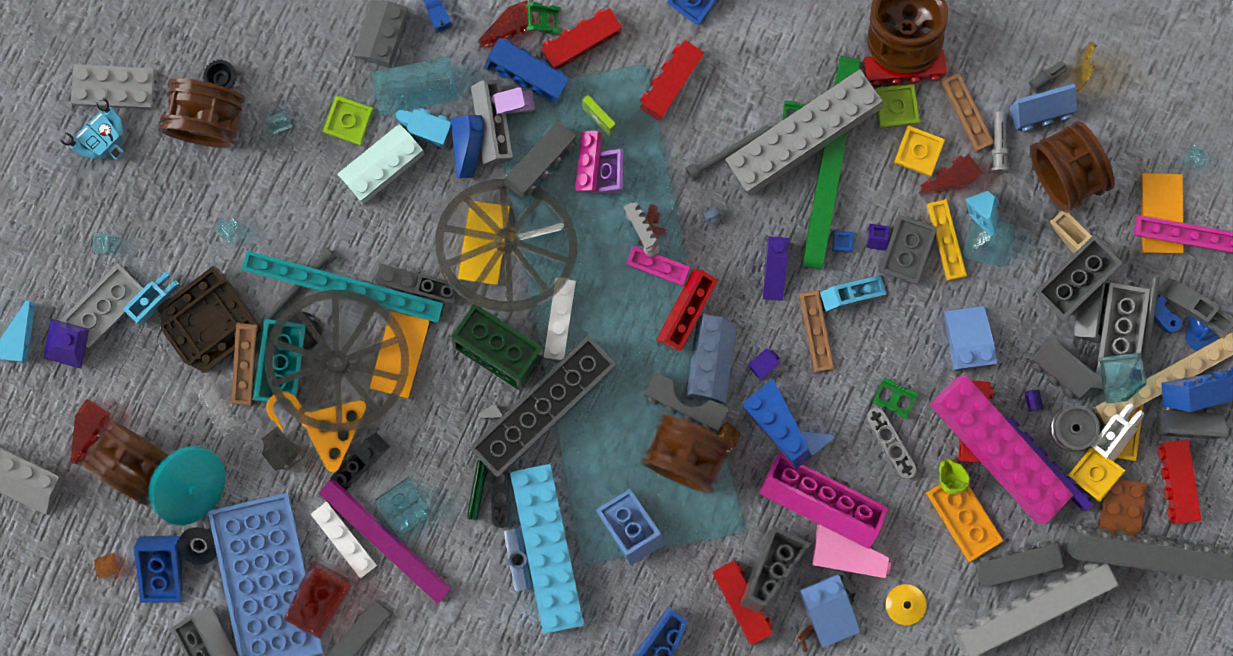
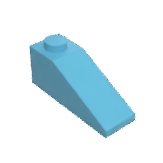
(984, 211)
(852, 293)
(16, 338)

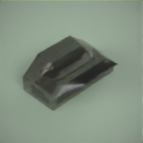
(280, 450)

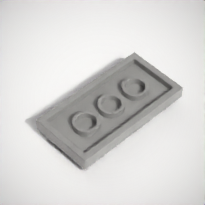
(119, 85)
(104, 304)

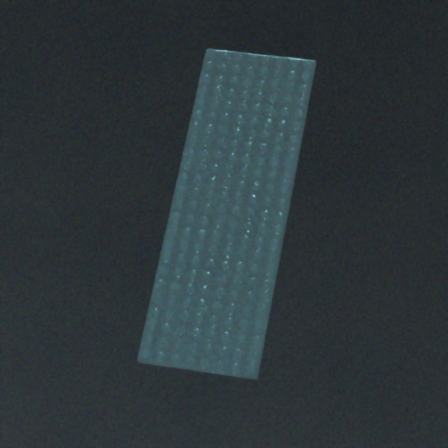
(620, 311)

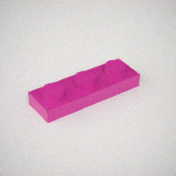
(588, 161)
(658, 266)

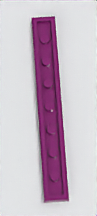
(385, 540)

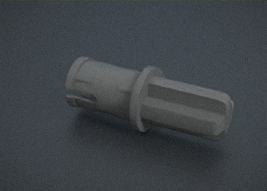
(1048, 76)

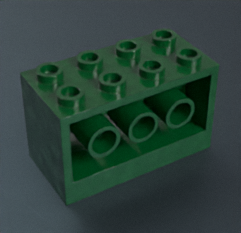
(497, 347)

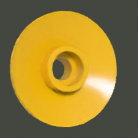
(895, 604)

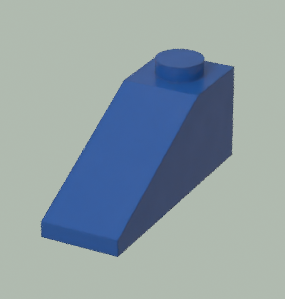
(467, 142)

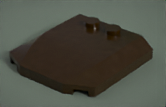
(204, 319)

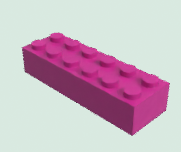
(824, 501)

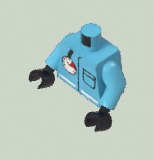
(99, 136)

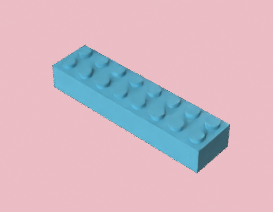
(547, 548)

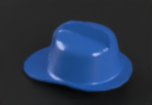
(1198, 334)

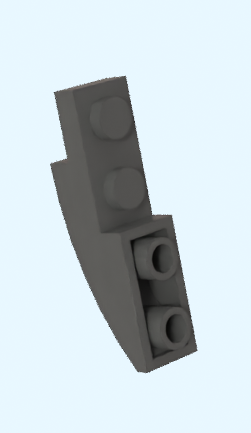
(415, 284)
(1197, 306)

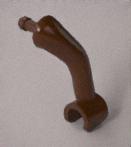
(805, 635)

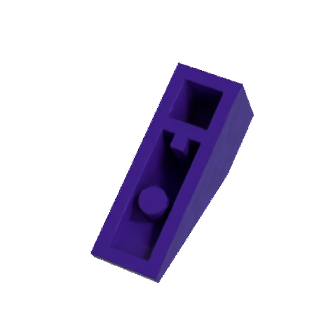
(775, 268)

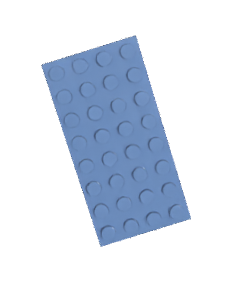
(261, 575)

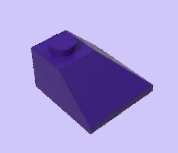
(66, 343)

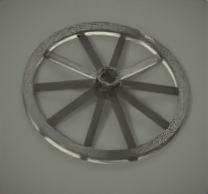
(506, 248)
(374, 307)

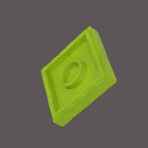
(899, 106)
(598, 115)
(348, 120)

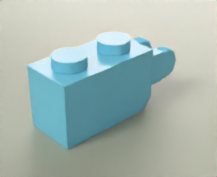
(425, 126)
(149, 299)

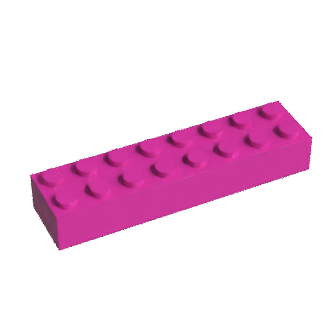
(1001, 449)

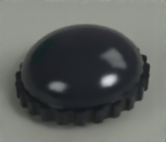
(220, 73)

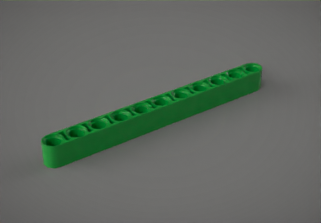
(826, 185)

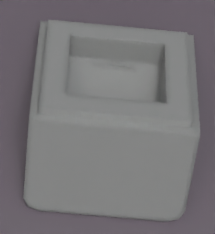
(491, 413)

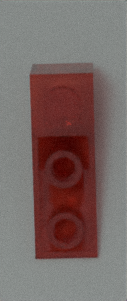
(511, 22)
(956, 177)
(86, 428)

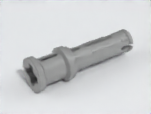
(1000, 152)

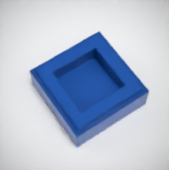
(843, 241)

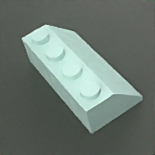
(381, 164)

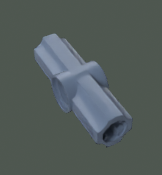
(521, 573)

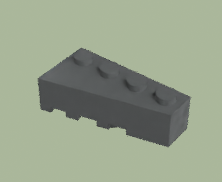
(774, 563)

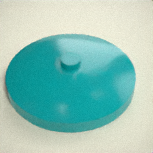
(187, 485)

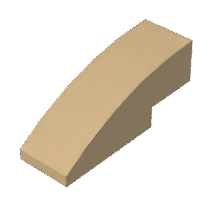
(1070, 231)

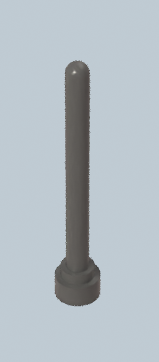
(695, 170)
(324, 258)
(1149, 321)

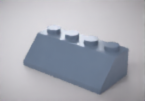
(711, 359)

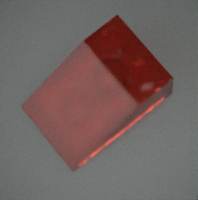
(317, 599)

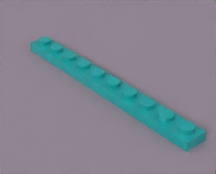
(324, 281)

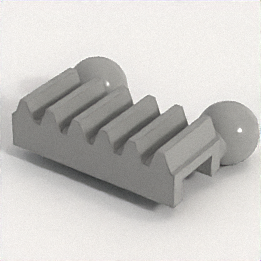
(641, 225)

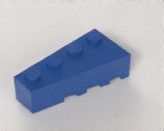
(526, 70)
(1198, 391)
(775, 420)
(663, 636)

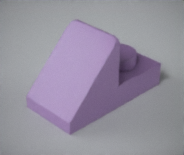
(514, 101)

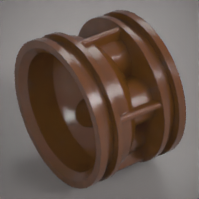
(904, 47)
(202, 113)
(1072, 166)
(686, 453)
(125, 462)

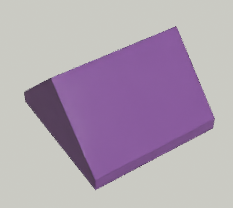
(610, 172)

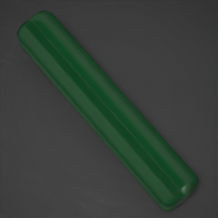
(477, 490)

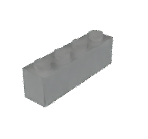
(496, 139)

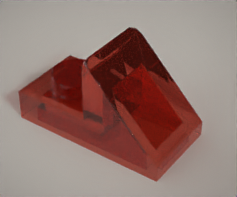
(653, 217)

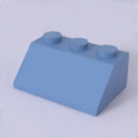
(1044, 108)

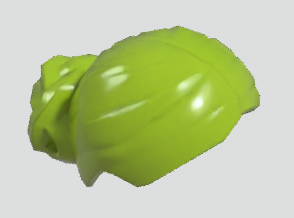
(953, 477)

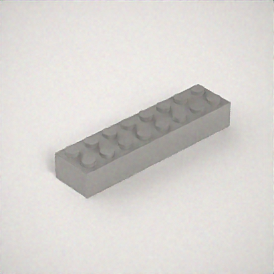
(805, 132)
(1034, 610)

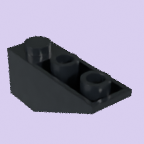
(360, 460)

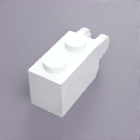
(1117, 433)

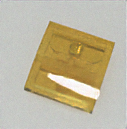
(1082, 68)

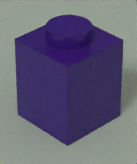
(764, 363)

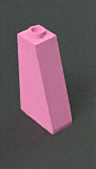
(843, 554)

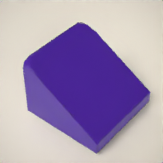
(878, 237)
(1033, 400)

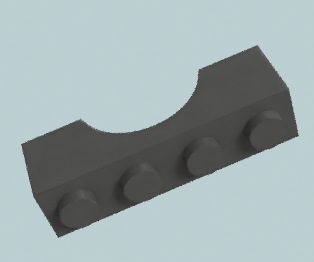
(661, 391)

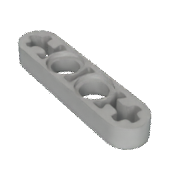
(887, 445)

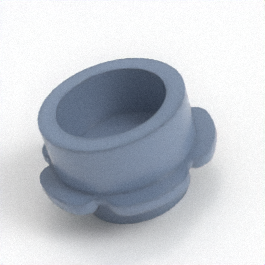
(712, 215)

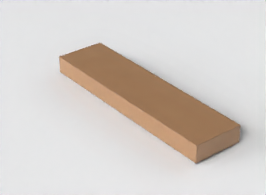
(967, 112)
(816, 331)
(244, 364)

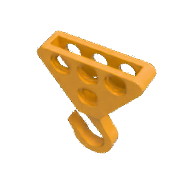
(326, 440)

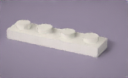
(559, 322)
(343, 539)

